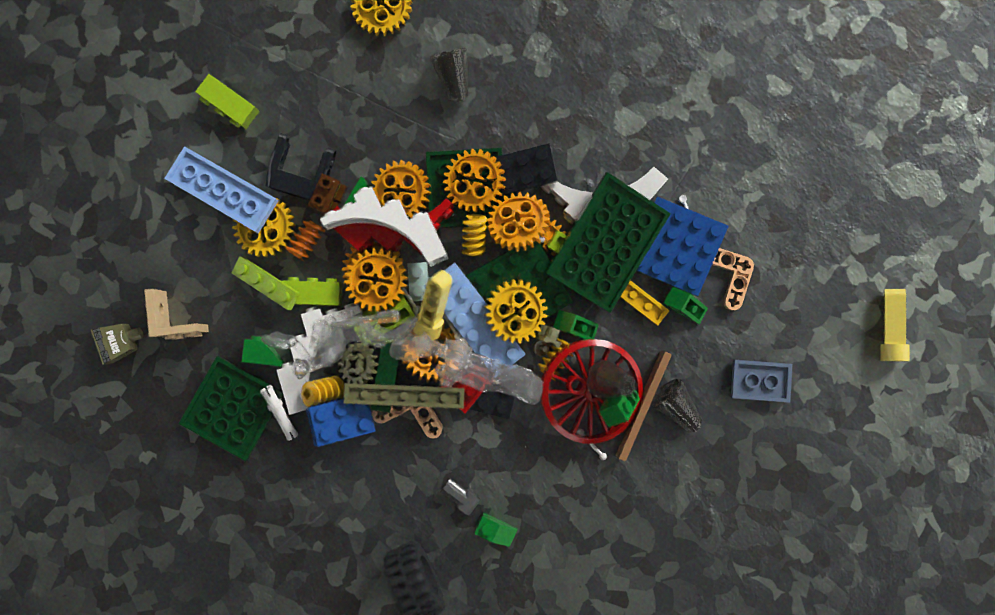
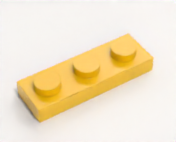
(644, 303)

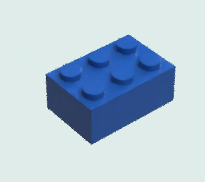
(339, 421)

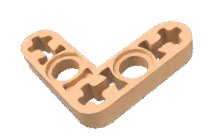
(737, 273)
(435, 422)

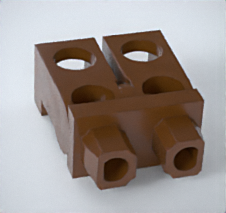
(325, 192)

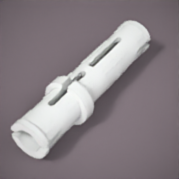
(277, 409)

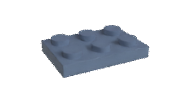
(761, 381)

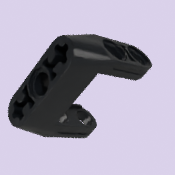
(292, 183)

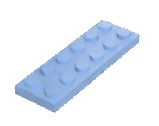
(221, 189)
(467, 312)

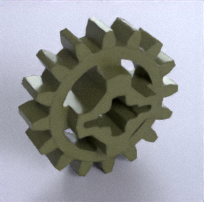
(358, 364)

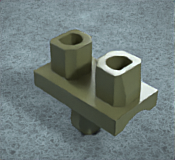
(545, 338)

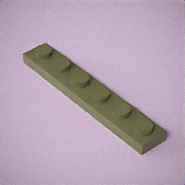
(404, 395)

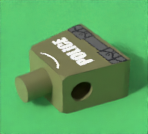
(116, 341)

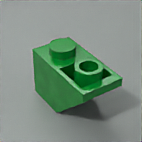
(619, 409)

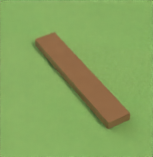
(647, 397)

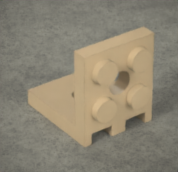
(159, 319)

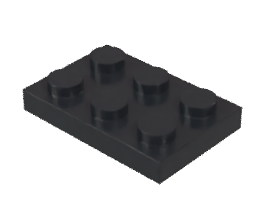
(527, 169)

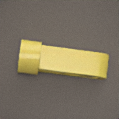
(433, 305)
(894, 327)

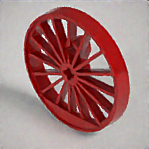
(582, 392)

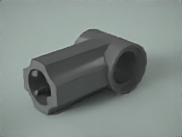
(464, 499)

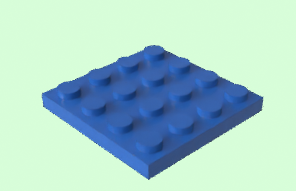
(683, 248)

